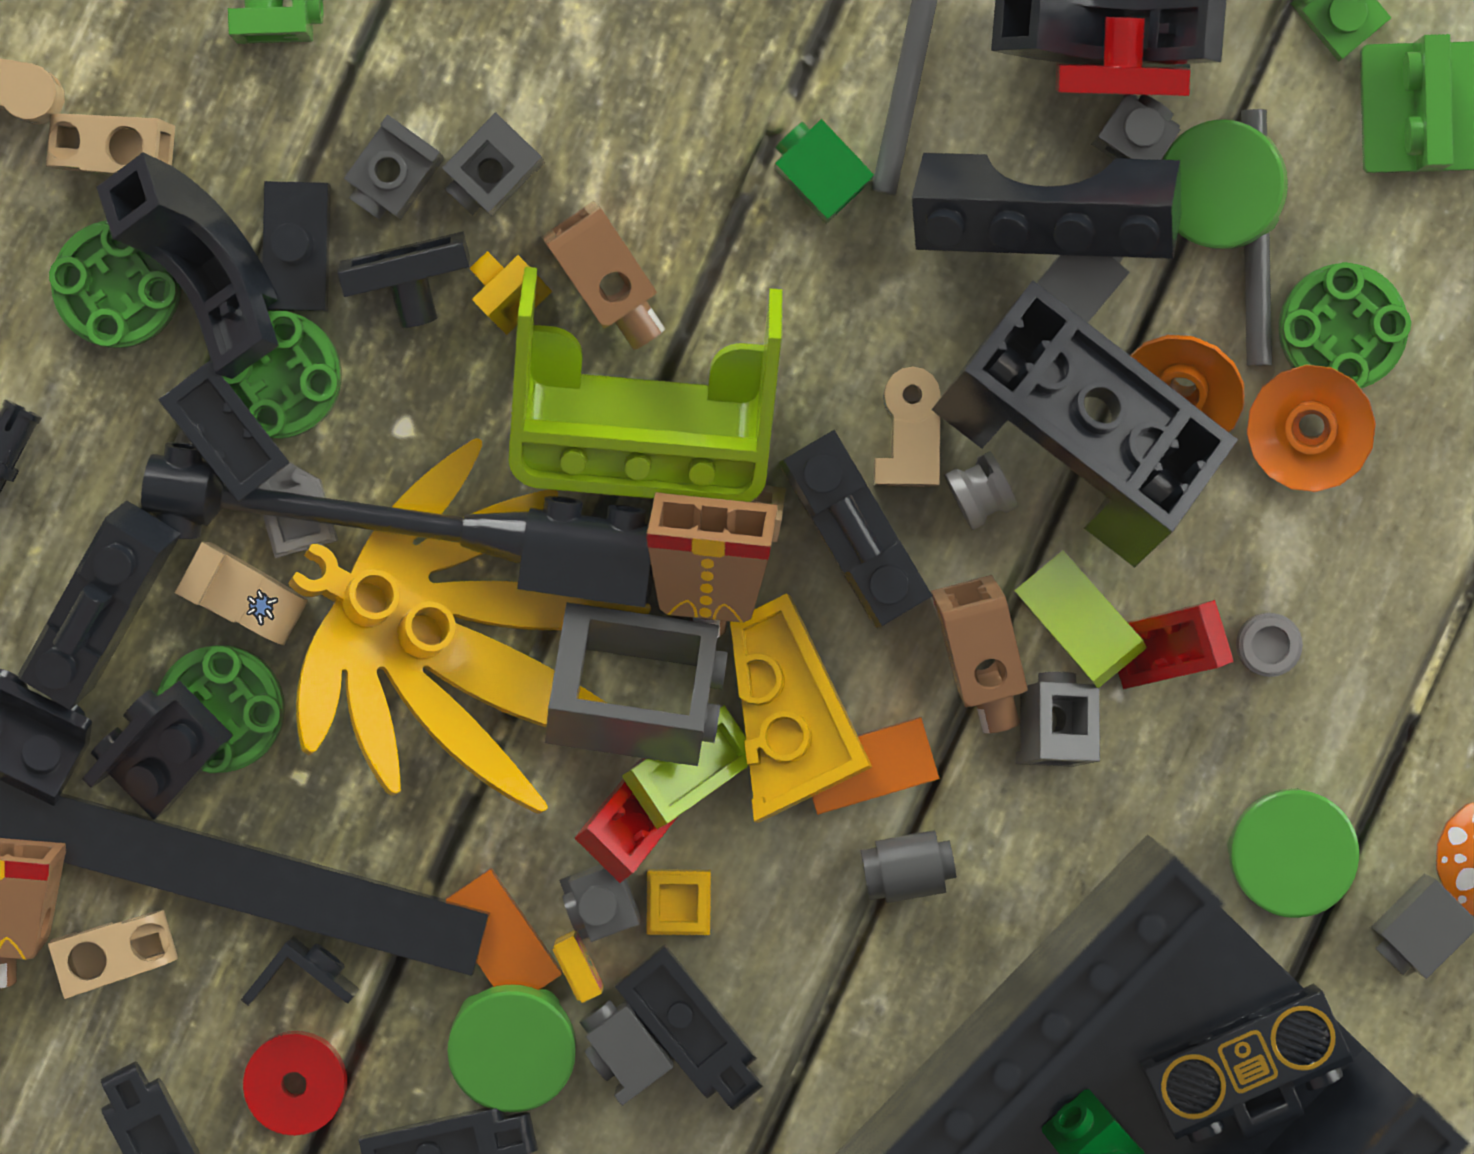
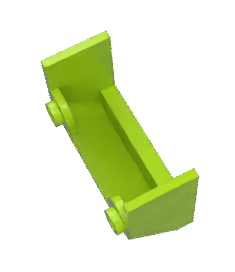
(639, 432)

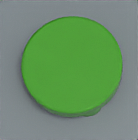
(1229, 183)
(111, 290)
(1345, 321)
(293, 383)
(239, 694)
(1293, 853)
(512, 1047)

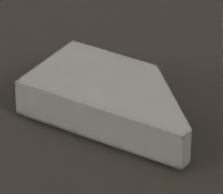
(295, 535)

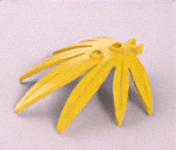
(402, 622)

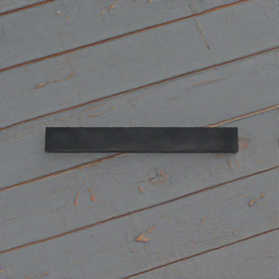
(250, 879)

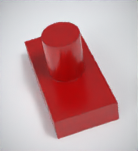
(1123, 67)
(1177, 645)
(620, 833)

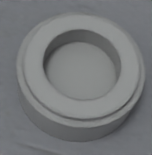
(1269, 644)

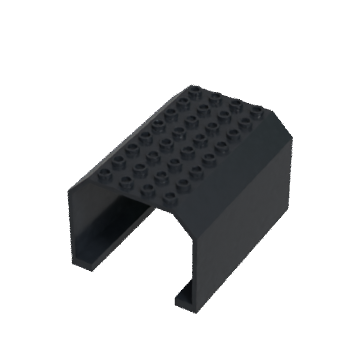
(1112, 985)

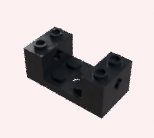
(1036, 376)

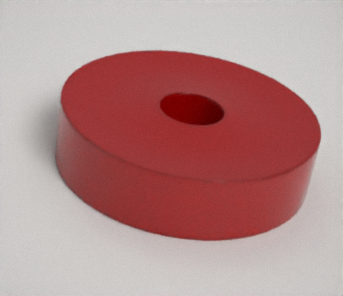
(278, 1107)

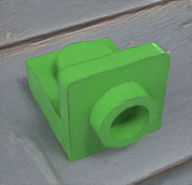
(272, 23)
(1342, 23)

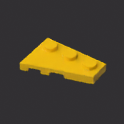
(791, 712)

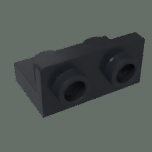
(38, 740)
(160, 749)

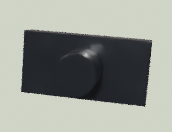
(297, 244)
(406, 273)
(224, 431)

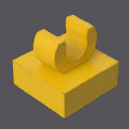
(503, 290)

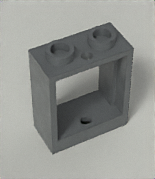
(625, 728)

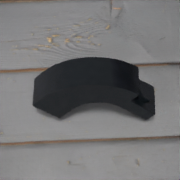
(1074, 30)
(205, 252)

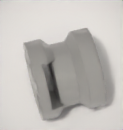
(981, 490)

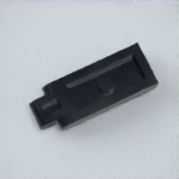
(691, 1028)
(144, 1115)
(463, 1133)

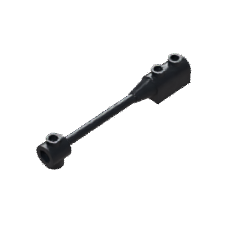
(554, 545)

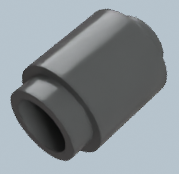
(908, 867)

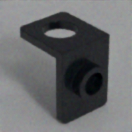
(315, 961)

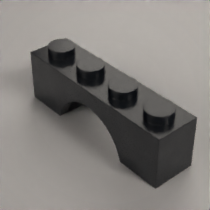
(1116, 213)

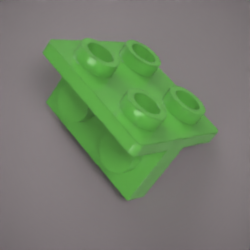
(1418, 106)

